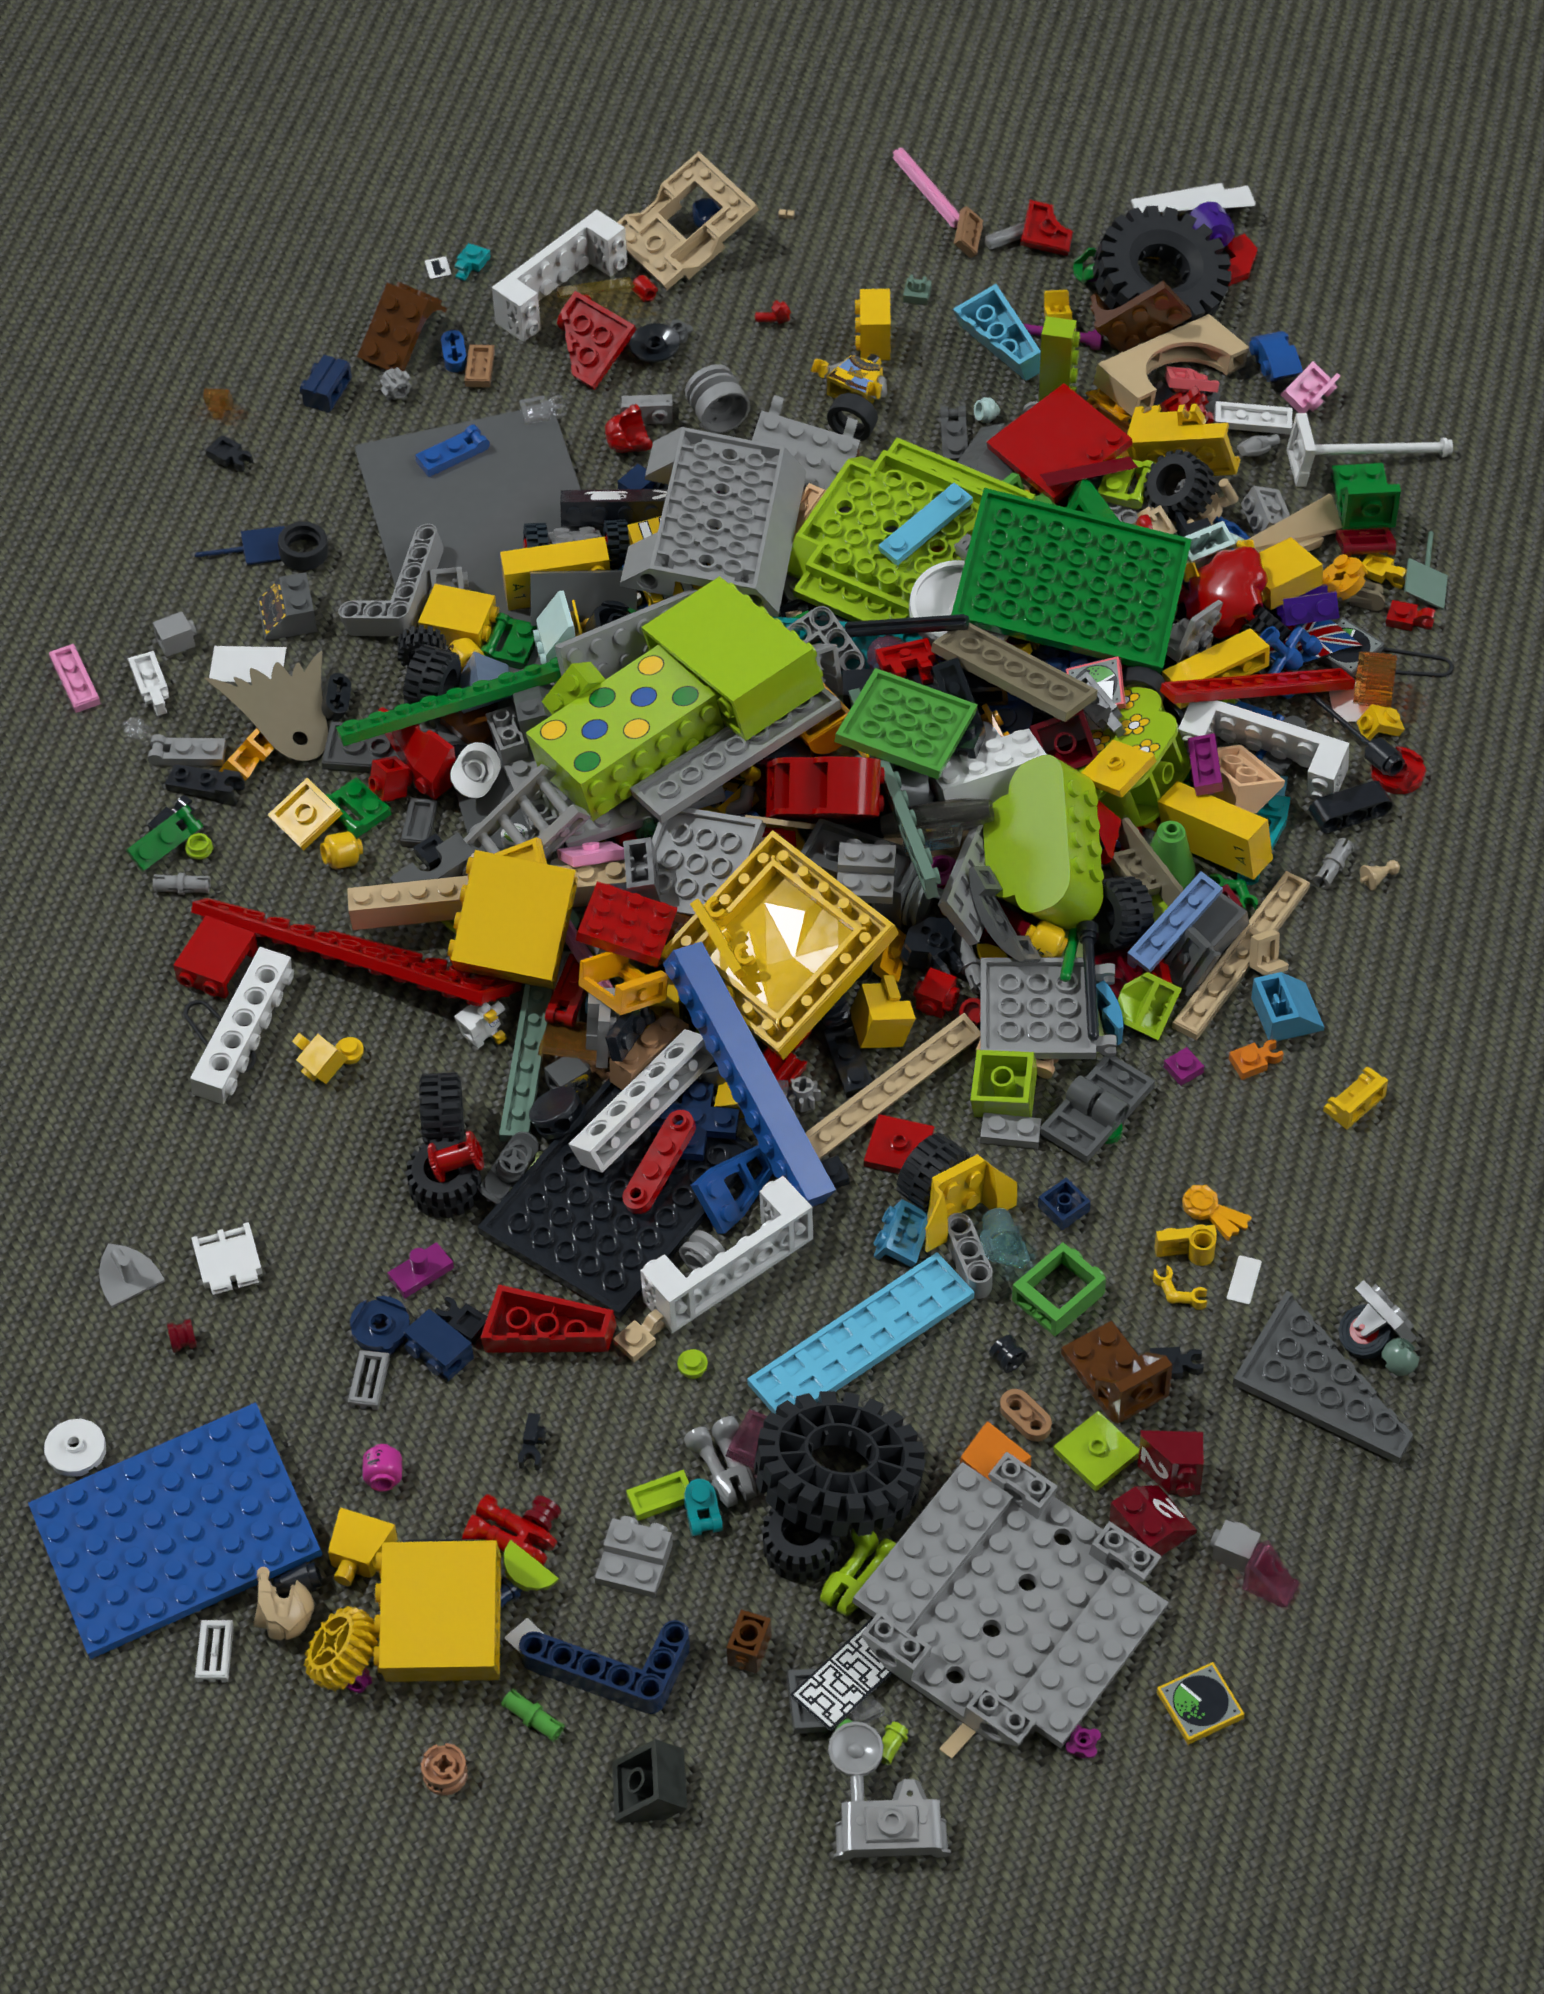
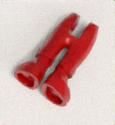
(526, 1531)

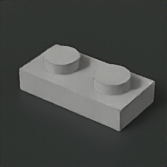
(1010, 1130)

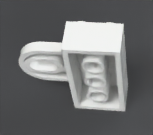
(991, 771)

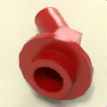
(780, 313)

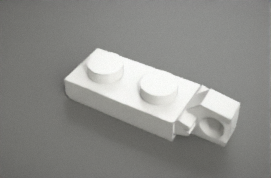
(150, 680)

